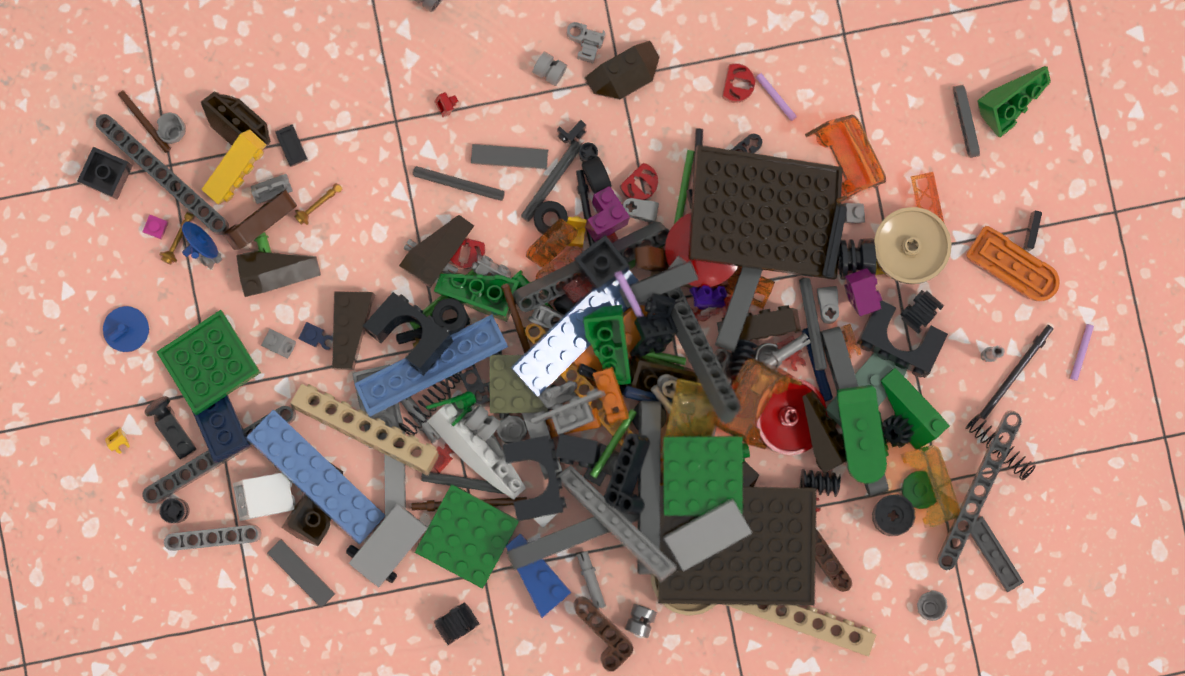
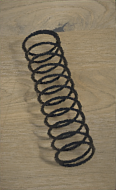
(429, 400)
(972, 423)

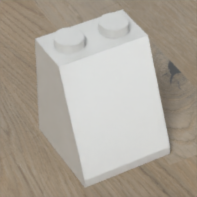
(263, 496)

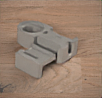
(590, 38)

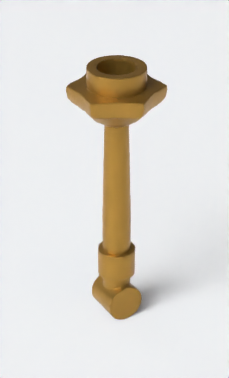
(302, 216)
(168, 256)

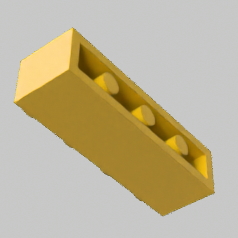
(234, 167)

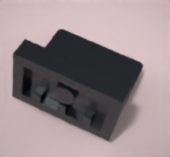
(654, 334)

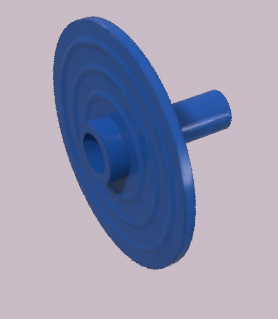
(199, 242)
(125, 329)

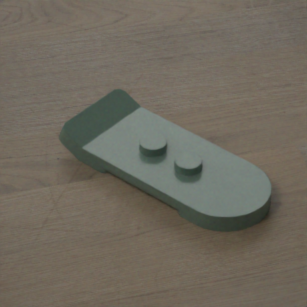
(869, 374)

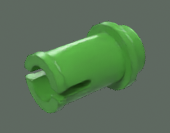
(262, 243)

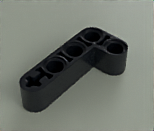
(626, 473)

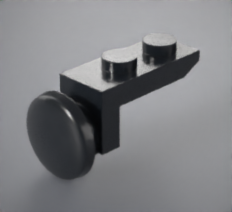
(170, 427)

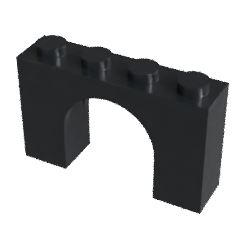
(397, 311)
(875, 339)
(538, 450)

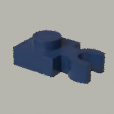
(313, 335)

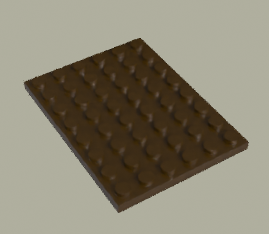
(762, 211)
(761, 569)

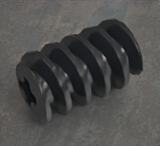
(742, 353)
(820, 482)

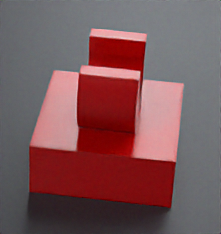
(446, 104)

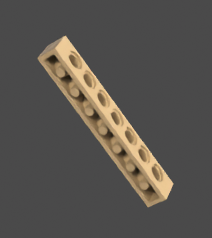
(422, 463)
(862, 645)

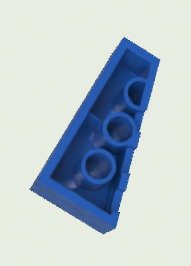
(541, 581)

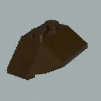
(625, 72)
(232, 117)

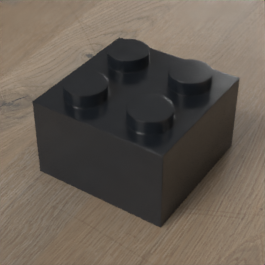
(105, 173)
(601, 263)
(580, 450)

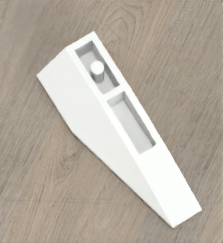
(482, 456)

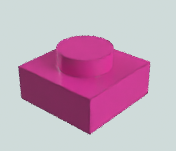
(155, 227)

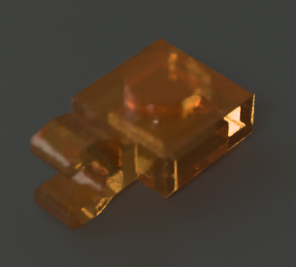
(850, 339)

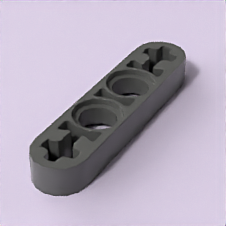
(966, 121)

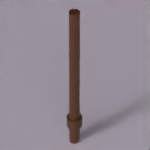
(431, 505)

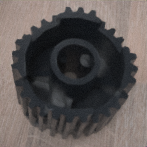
(922, 311)
(456, 623)

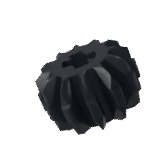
(897, 431)

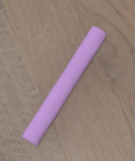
(776, 97)
(629, 294)
(1082, 352)

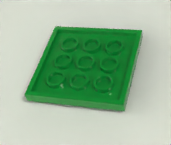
(208, 362)
(702, 473)
(467, 536)

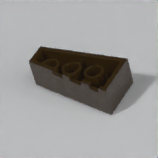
(769, 323)

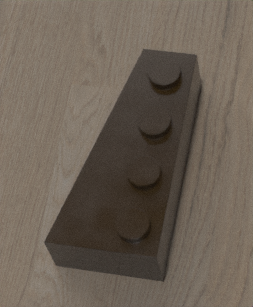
(350, 315)

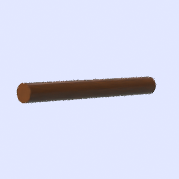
(143, 120)
(516, 318)

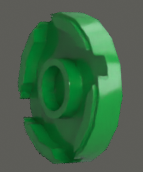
(918, 490)

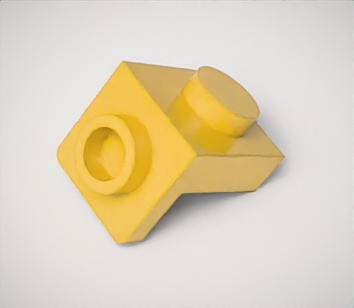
(580, 225)

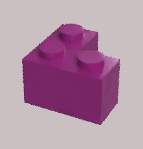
(610, 215)
(862, 292)

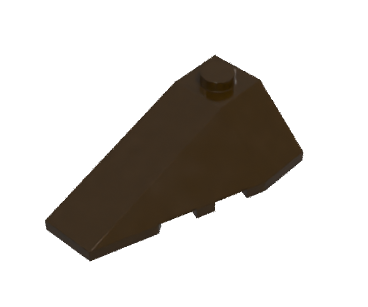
(434, 253)
(269, 271)
(647, 370)
(826, 440)
(308, 521)

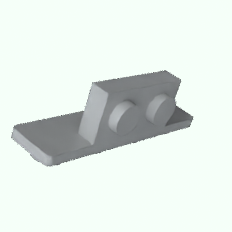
(570, 415)

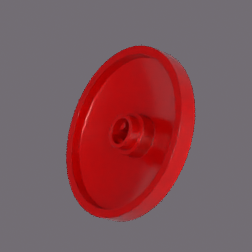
(678, 245)
(784, 420)

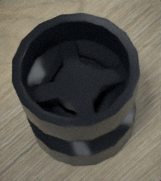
(587, 150)

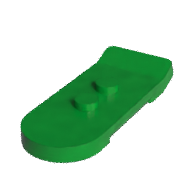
(862, 433)

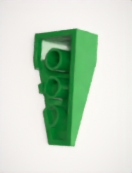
(1006, 103)
(478, 292)
(608, 338)
(911, 404)

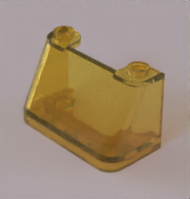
(690, 412)
(947, 504)

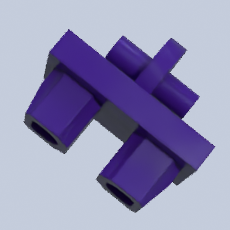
(708, 297)

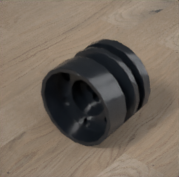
(856, 258)
(902, 508)

